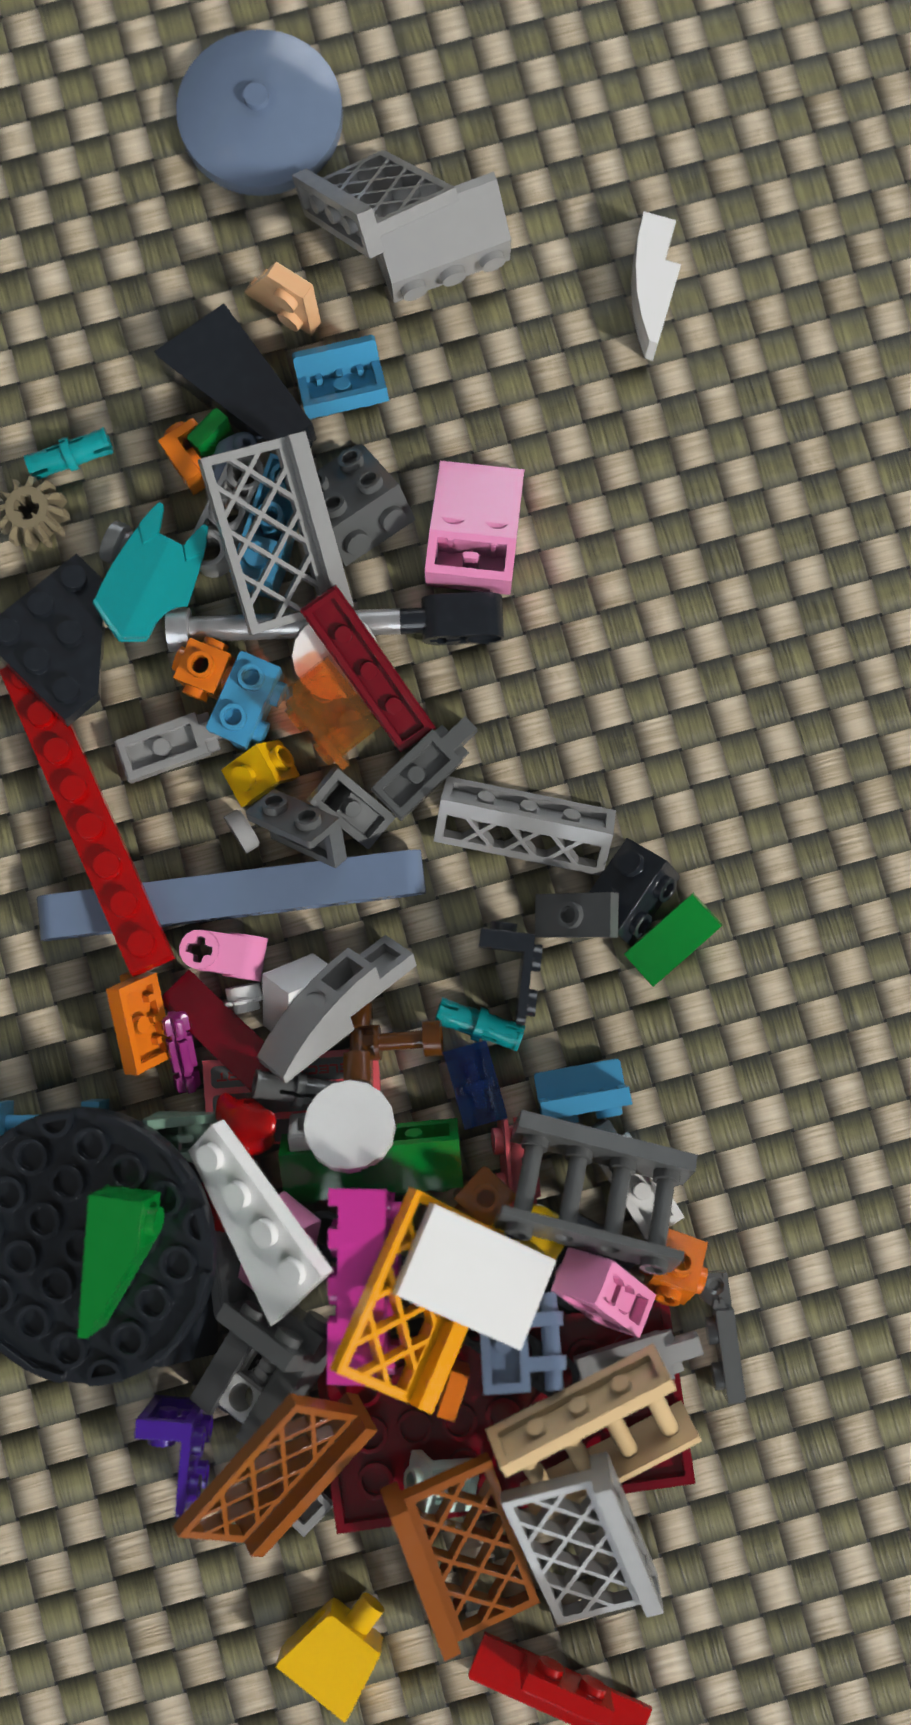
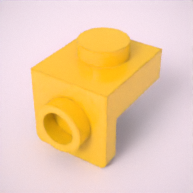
(260, 771)

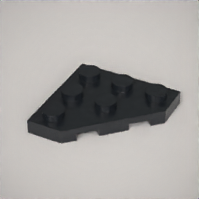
(57, 640)

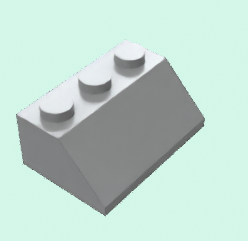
(448, 242)

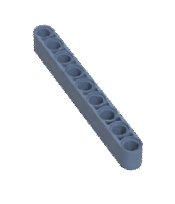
(245, 893)

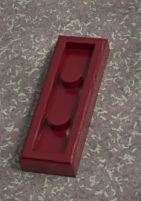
(216, 1027)

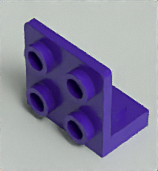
(179, 1420)

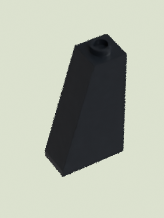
(229, 373)

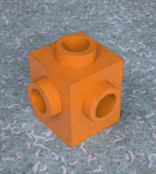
(188, 663)
(687, 1278)

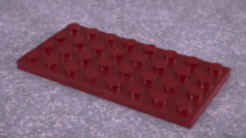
(405, 1428)

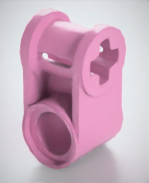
(232, 954)

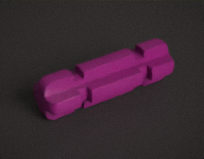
(181, 1052)

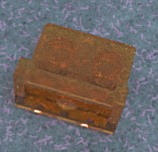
(330, 711)

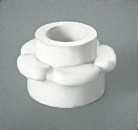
(244, 997)

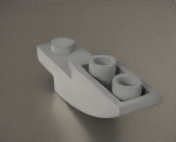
(324, 1007)

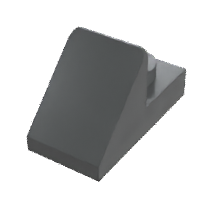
(358, 811)

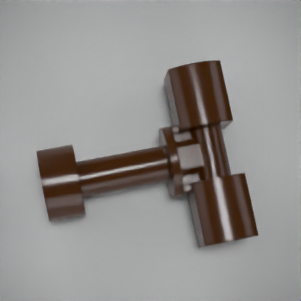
(368, 1044)

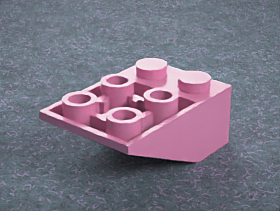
(474, 527)

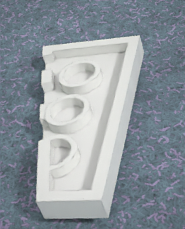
(264, 1233)

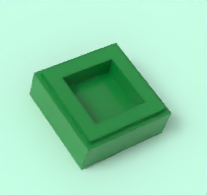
(209, 433)

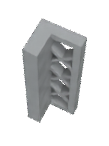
(526, 818)

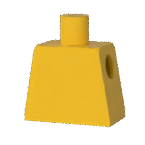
(335, 1653)

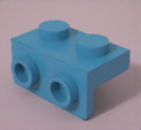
(340, 376)
(246, 701)
(582, 1089)

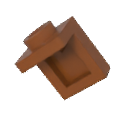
(483, 1196)

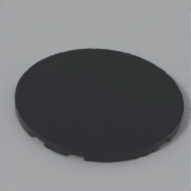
(44, 1192)

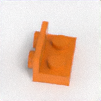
(137, 1021)

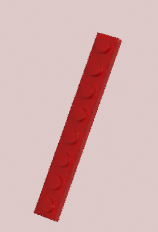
(92, 831)

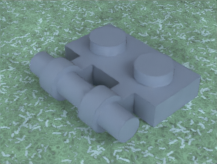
(509, 1369)

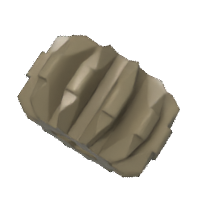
(43, 524)

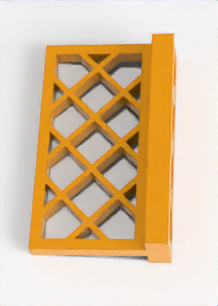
(426, 1355)

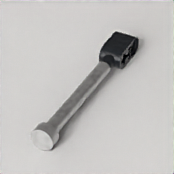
(440, 620)

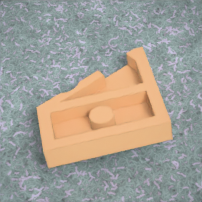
(288, 297)

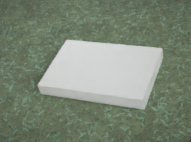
(474, 1276)

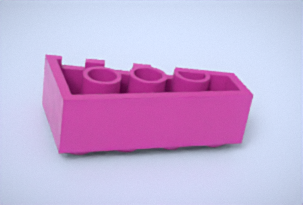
(357, 1241)

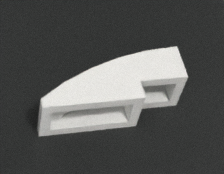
(652, 280)

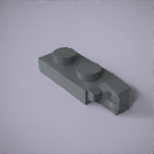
(424, 768)
(722, 1331)

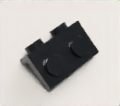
(642, 885)

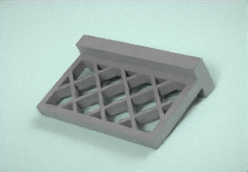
(371, 199)
(308, 512)
(617, 1537)

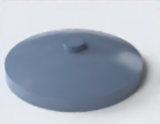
(259, 111)

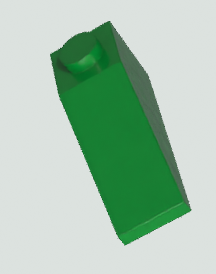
(117, 1239)

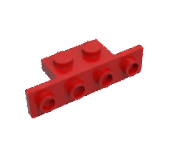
(551, 1686)

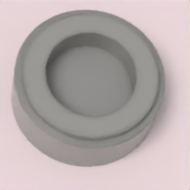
(242, 830)

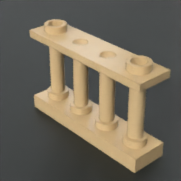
(588, 1407)

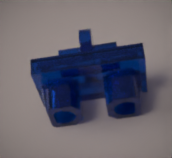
(475, 1084)

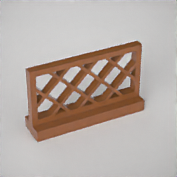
(283, 1493)
(423, 1557)

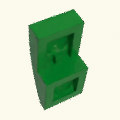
(673, 939)

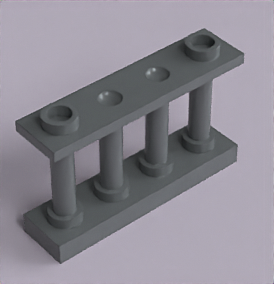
(624, 1158)

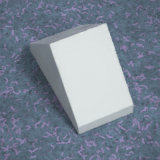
(284, 985)

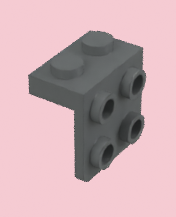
(362, 502)

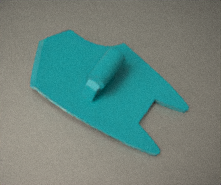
(149, 578)

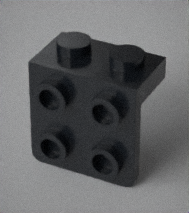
(505, 937)

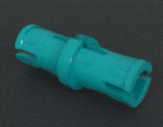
(69, 454)
(479, 1024)

